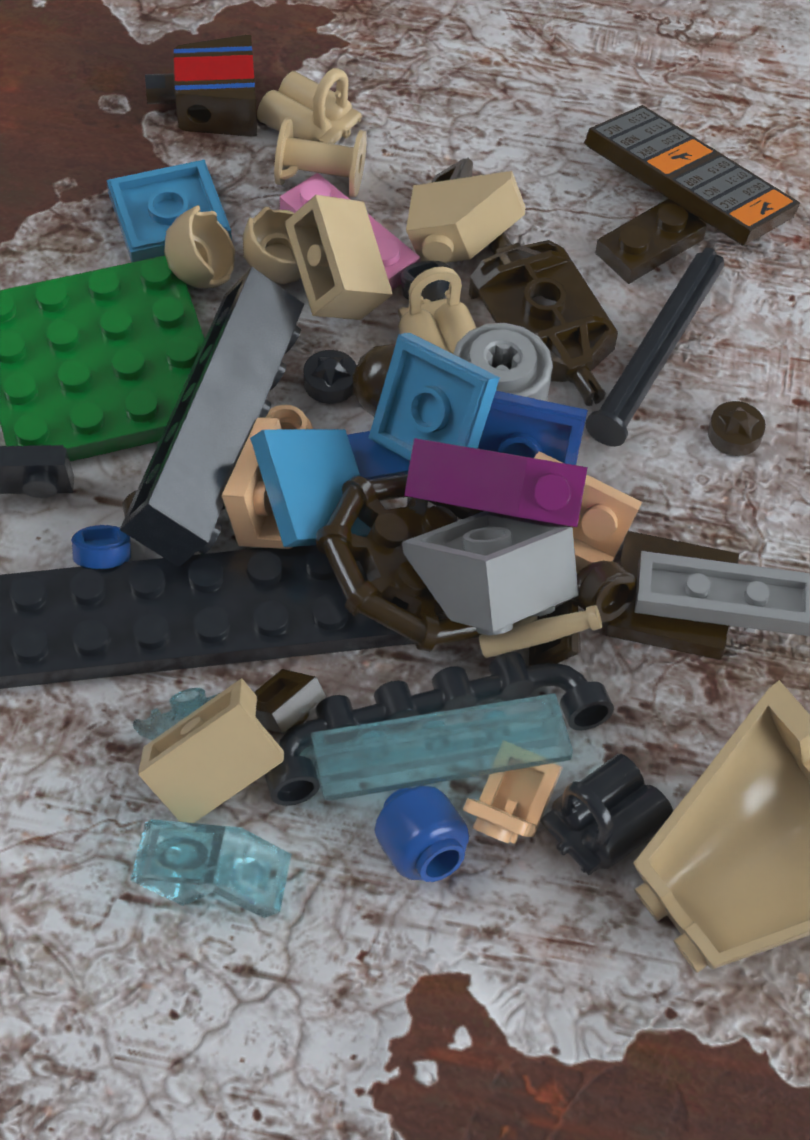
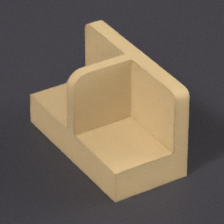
(210, 755)

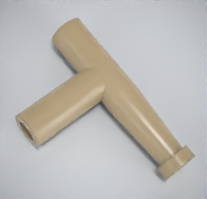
(533, 632)

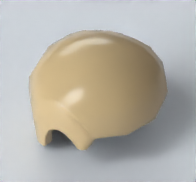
(269, 247)
(199, 249)

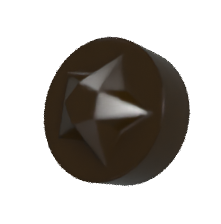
(736, 428)

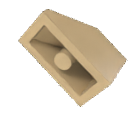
(462, 215)

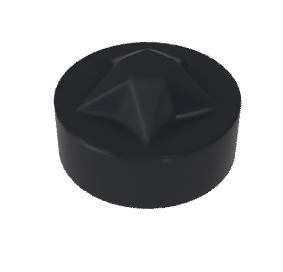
(434, 290)
(329, 376)

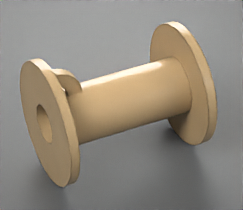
(319, 157)

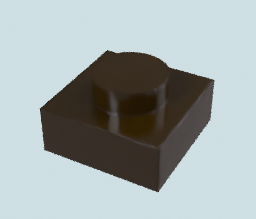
(287, 700)

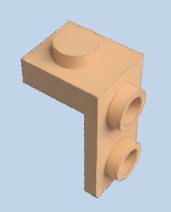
(514, 802)

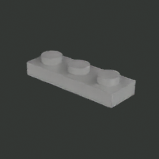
(723, 593)

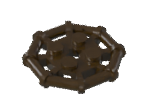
(384, 561)

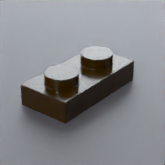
(650, 240)

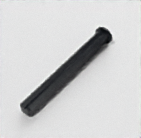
(615, 414)

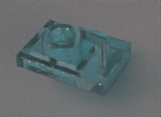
(200, 859)

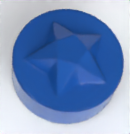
(101, 547)

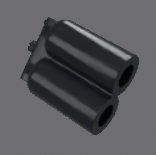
(606, 815)

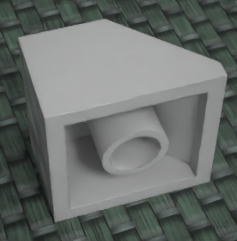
(496, 569)

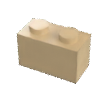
(338, 258)

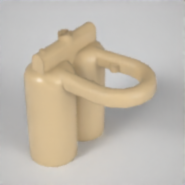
(313, 108)
(438, 321)

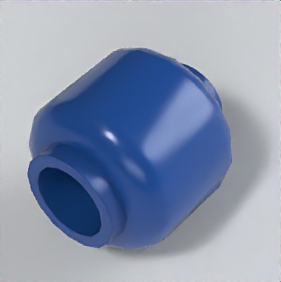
(422, 833)

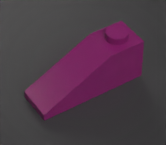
(496, 482)

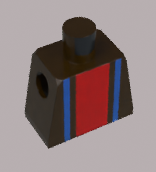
(210, 87)

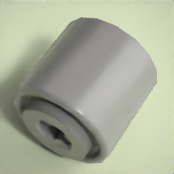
(512, 355)

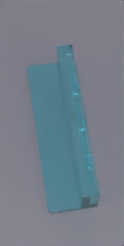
(440, 747)

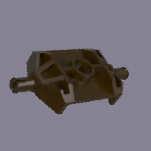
(572, 328)

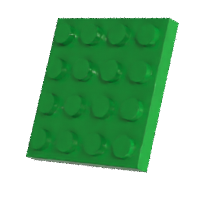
(95, 357)

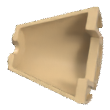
(738, 844)

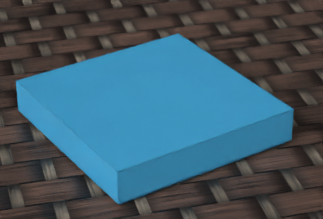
(155, 198)
(431, 398)
(305, 479)

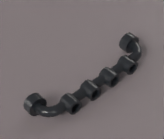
(583, 706)

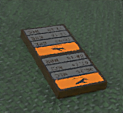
(692, 174)

